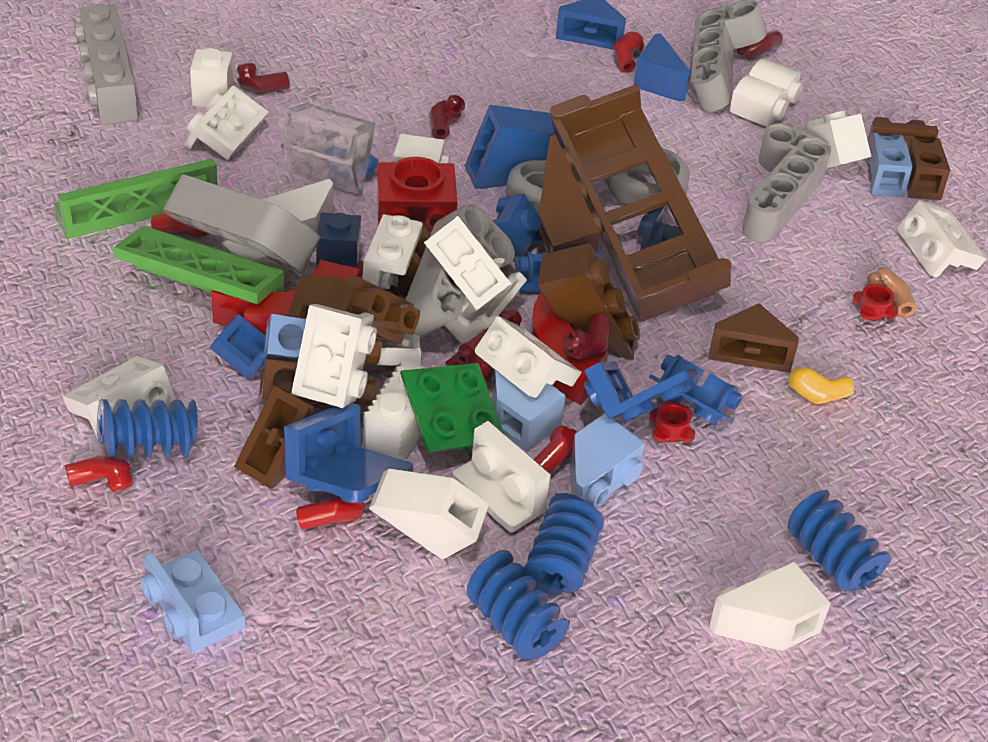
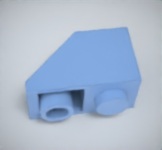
(526, 418)
(604, 460)

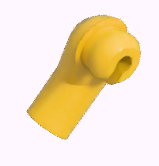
(818, 388)

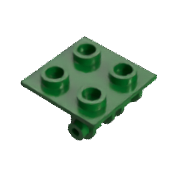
(449, 405)

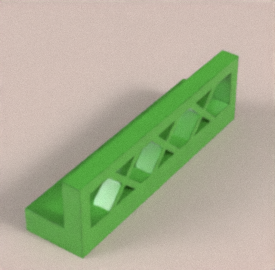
(124, 200)
(199, 265)

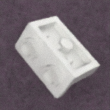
(227, 122)
(939, 239)
(391, 249)
(334, 355)
(523, 358)
(129, 381)
(504, 478)

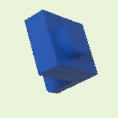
(519, 222)
(241, 346)

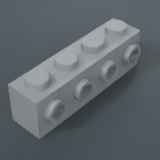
(106, 64)

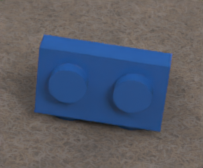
(611, 390)
(328, 455)

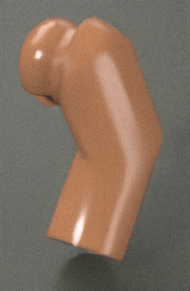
(902, 293)

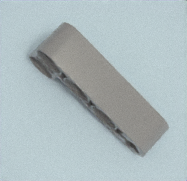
(715, 38)
(796, 169)
(243, 221)
(434, 289)

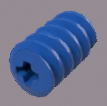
(147, 426)
(836, 542)
(564, 544)
(516, 606)

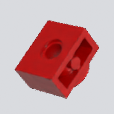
(416, 190)

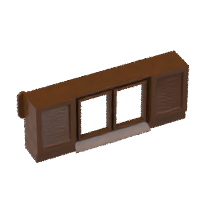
(612, 138)

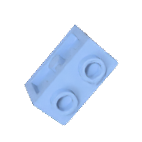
(191, 600)

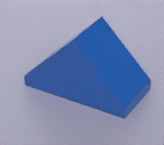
(590, 23)
(662, 70)

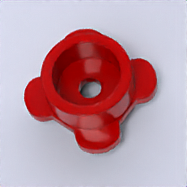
(875, 302)
(672, 423)

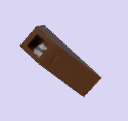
(563, 206)
(580, 287)

